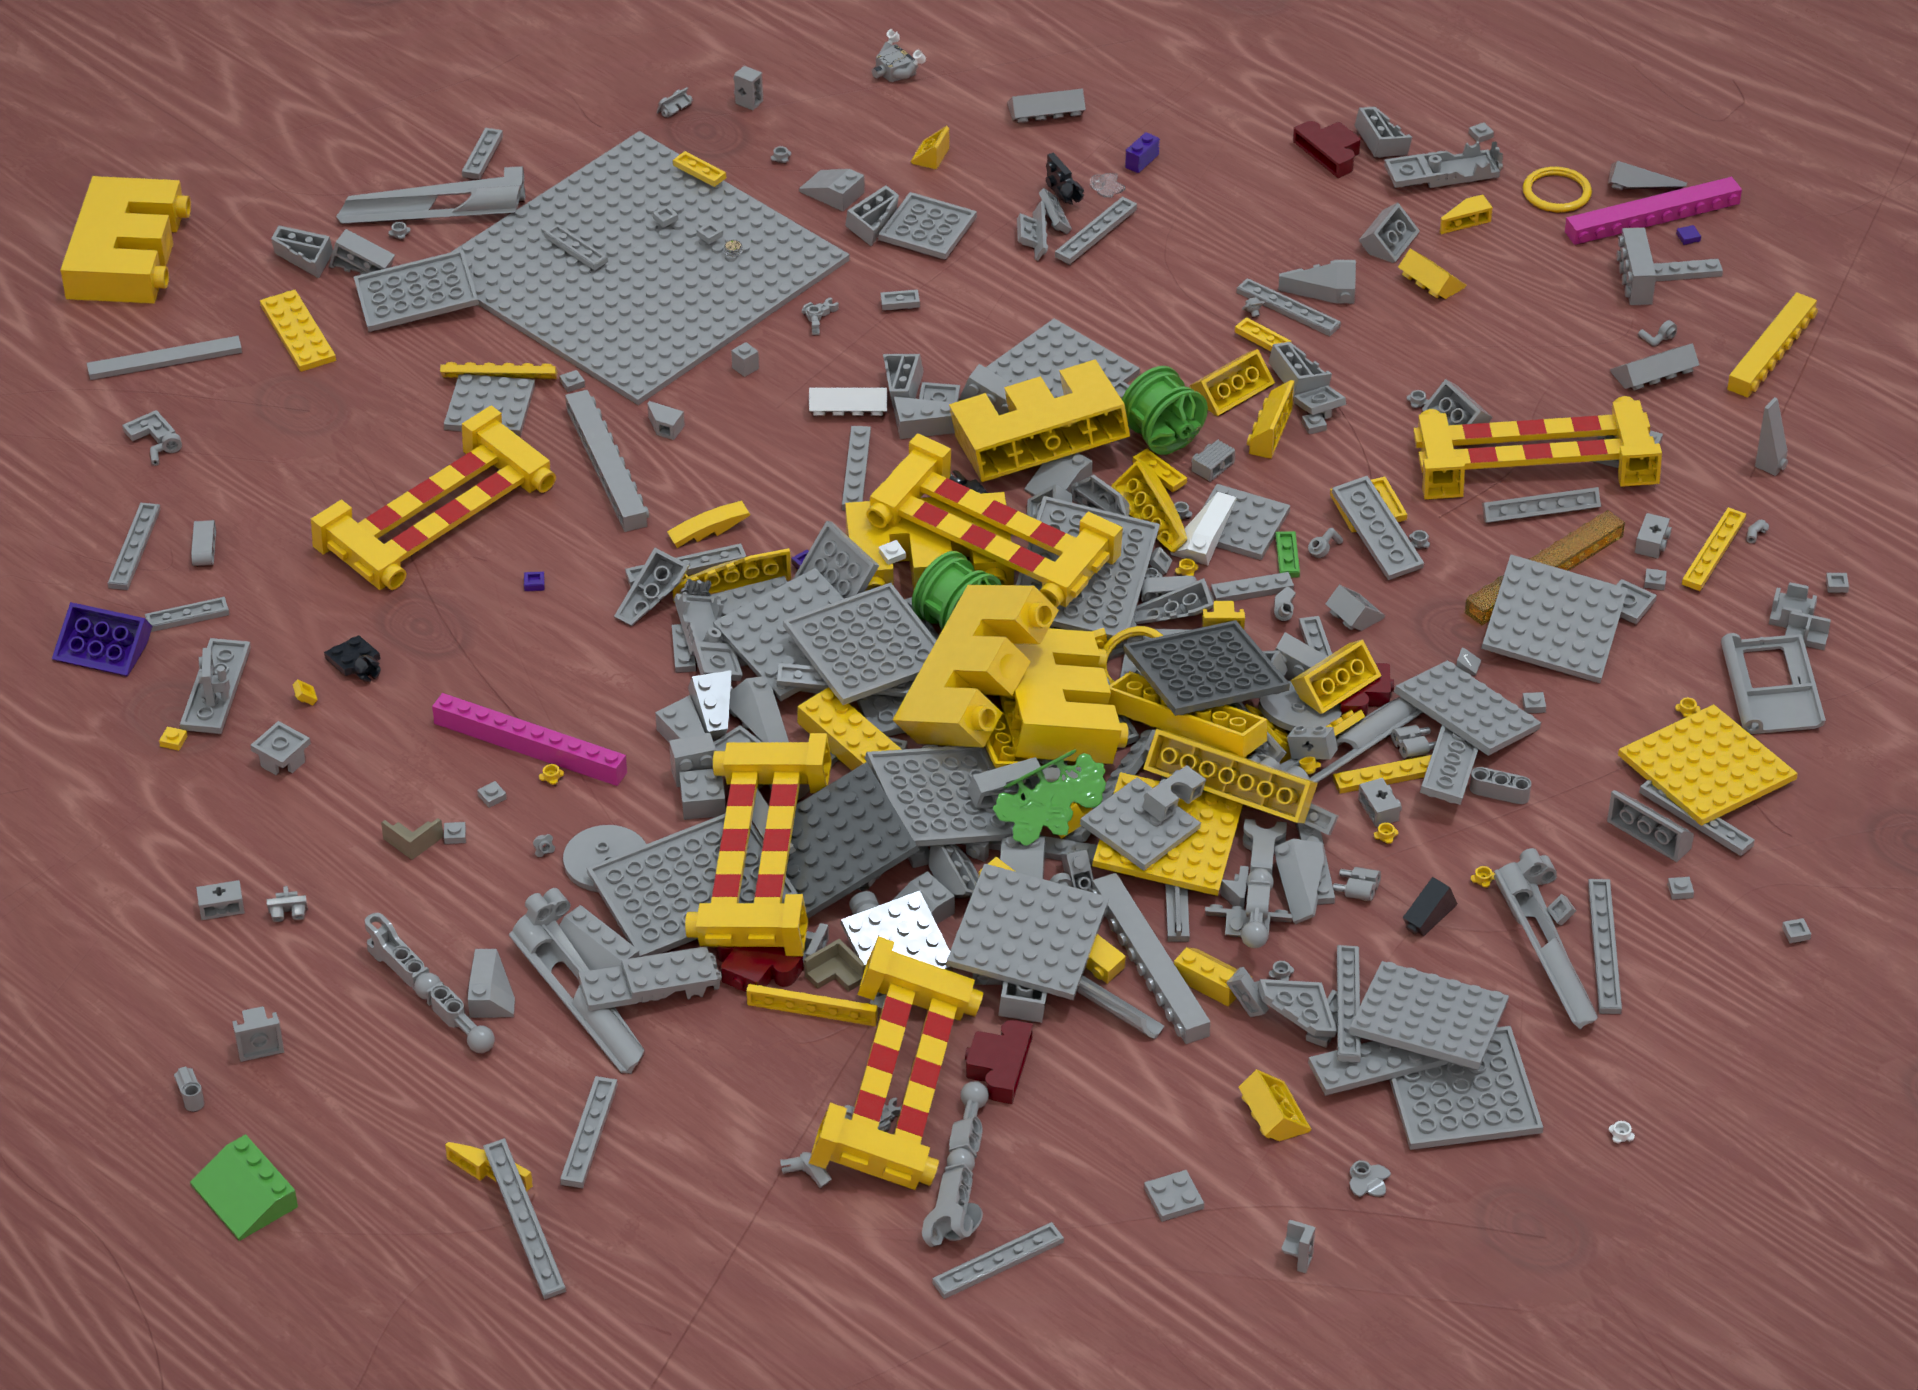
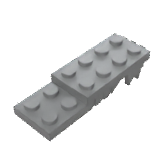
(1445, 168)
(697, 613)
(650, 978)

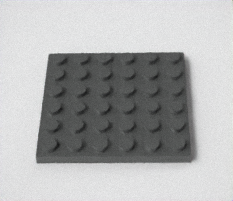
(1206, 668)
(845, 839)

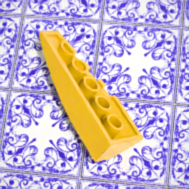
(1151, 503)
(743, 572)

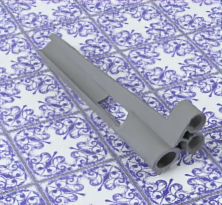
(487, 197)
(1359, 735)
(1520, 890)
(544, 946)
(1119, 1007)

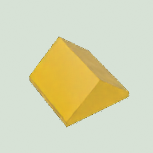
(932, 149)

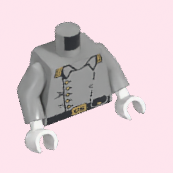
(894, 62)

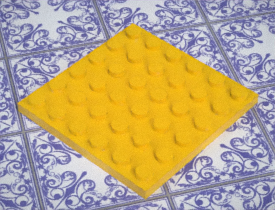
(1707, 764)
(1195, 862)

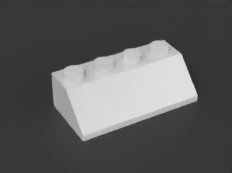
(848, 400)

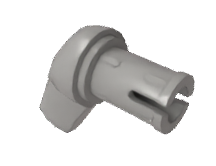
(1282, 604)
(818, 1174)

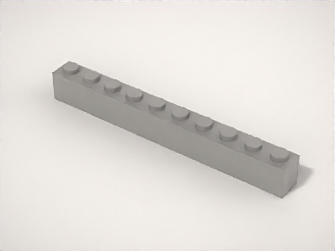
(606, 460)
(1152, 961)

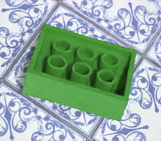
(244, 1188)

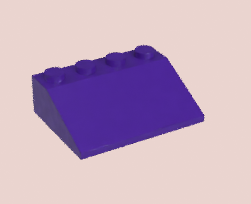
(101, 639)

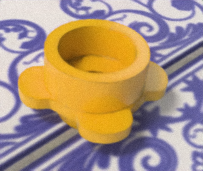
(1186, 567)
(1687, 706)
(1309, 764)
(551, 774)
(1386, 832)
(1483, 876)

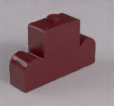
(1331, 146)
(1374, 694)
(758, 966)
(1000, 1059)

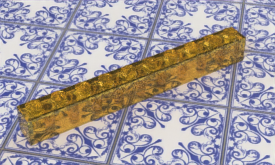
(1562, 554)

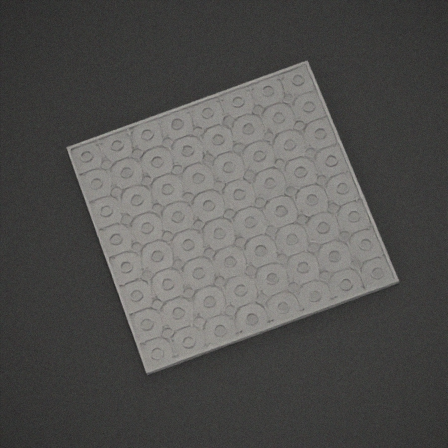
(665, 291)

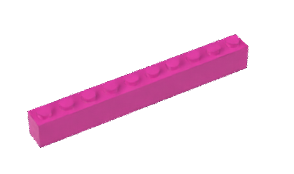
(1653, 210)
(530, 739)

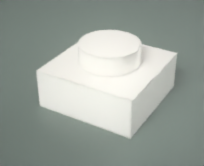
(892, 552)

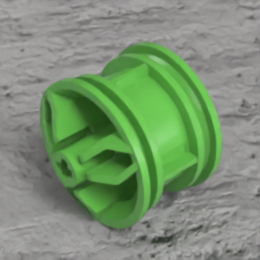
(1164, 410)
(943, 586)

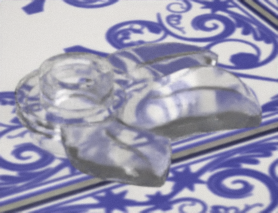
(1106, 184)

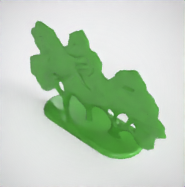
(1051, 801)

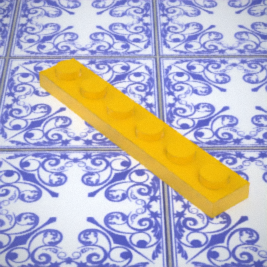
(508, 370)
(1714, 549)
(1390, 772)
(812, 1005)

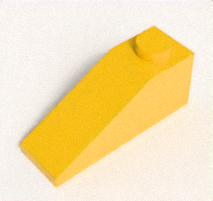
(1467, 214)

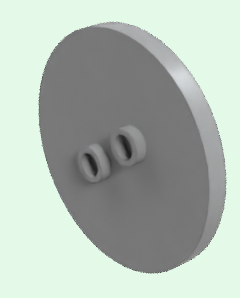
(1289, 711)
(595, 846)

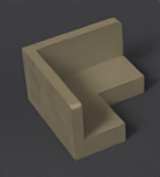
(411, 842)
(832, 963)

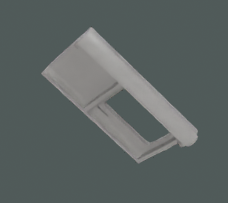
(1776, 706)

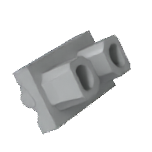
(287, 902)

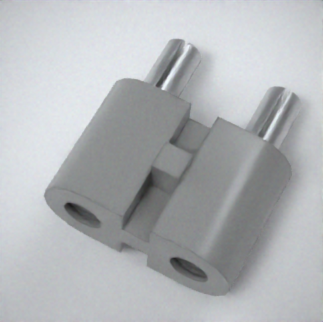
(1411, 741)
(1361, 883)

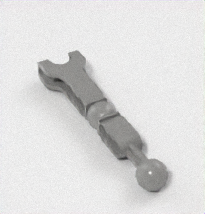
(1260, 878)
(388, 947)
(957, 1180)

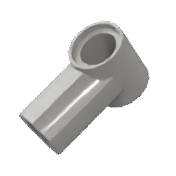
(189, 1089)

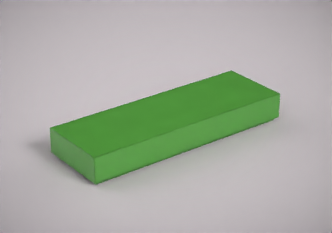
(1287, 553)

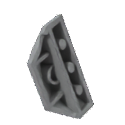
(1099, 495)
(953, 869)

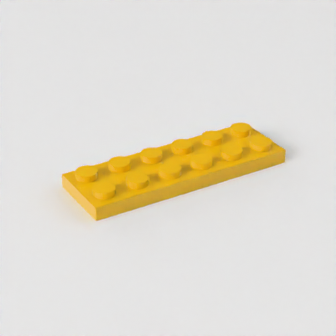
(298, 330)

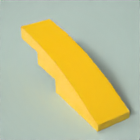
(714, 520)
(476, 1163)

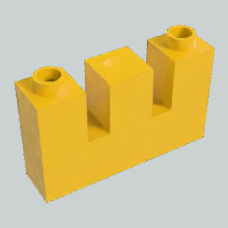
(123, 239)
(1038, 424)
(920, 543)
(974, 660)
(1064, 701)

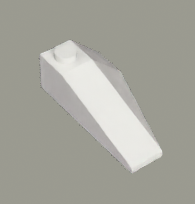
(1206, 529)

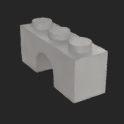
(1164, 797)

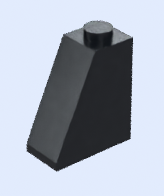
(1429, 907)

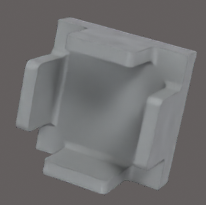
(1793, 600)
(280, 748)
(258, 1035)

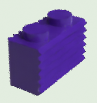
(1142, 152)

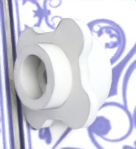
(1621, 1132)

